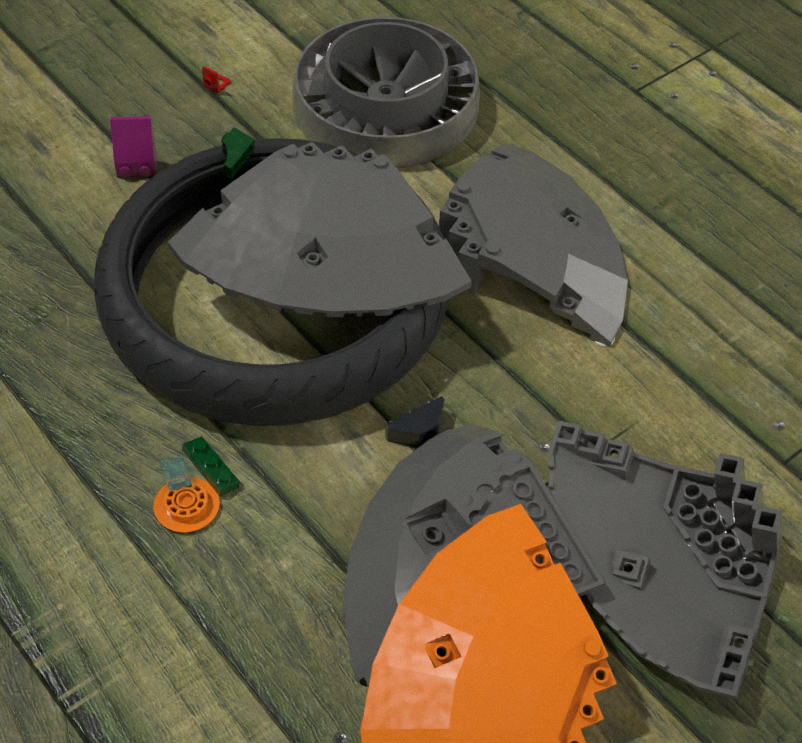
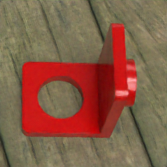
(211, 80)

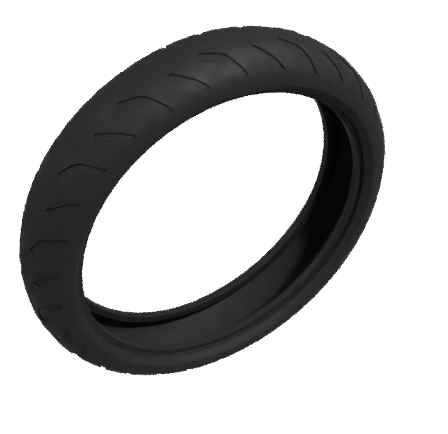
(224, 387)

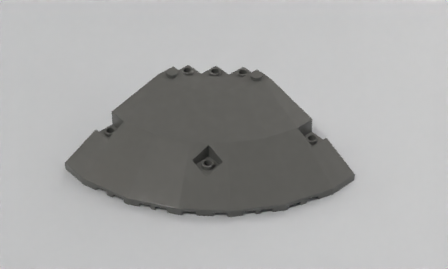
(543, 231)
(322, 237)
(695, 548)

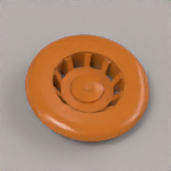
(186, 501)

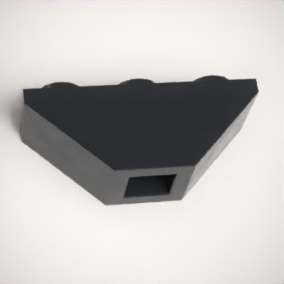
(417, 425)

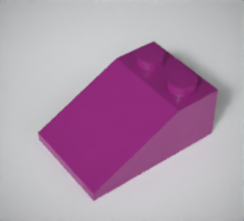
(133, 146)

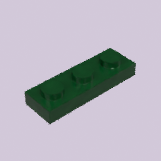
(210, 465)

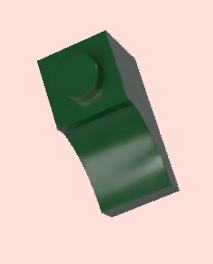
(238, 148)

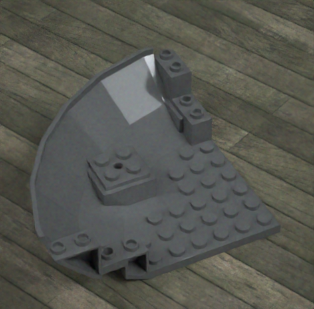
(443, 492)

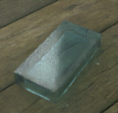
(175, 473)

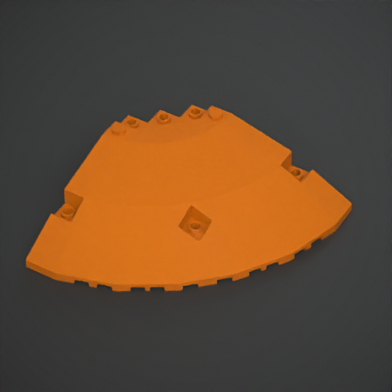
(514, 641)

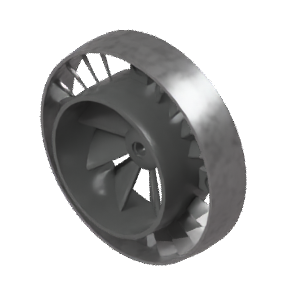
(404, 109)

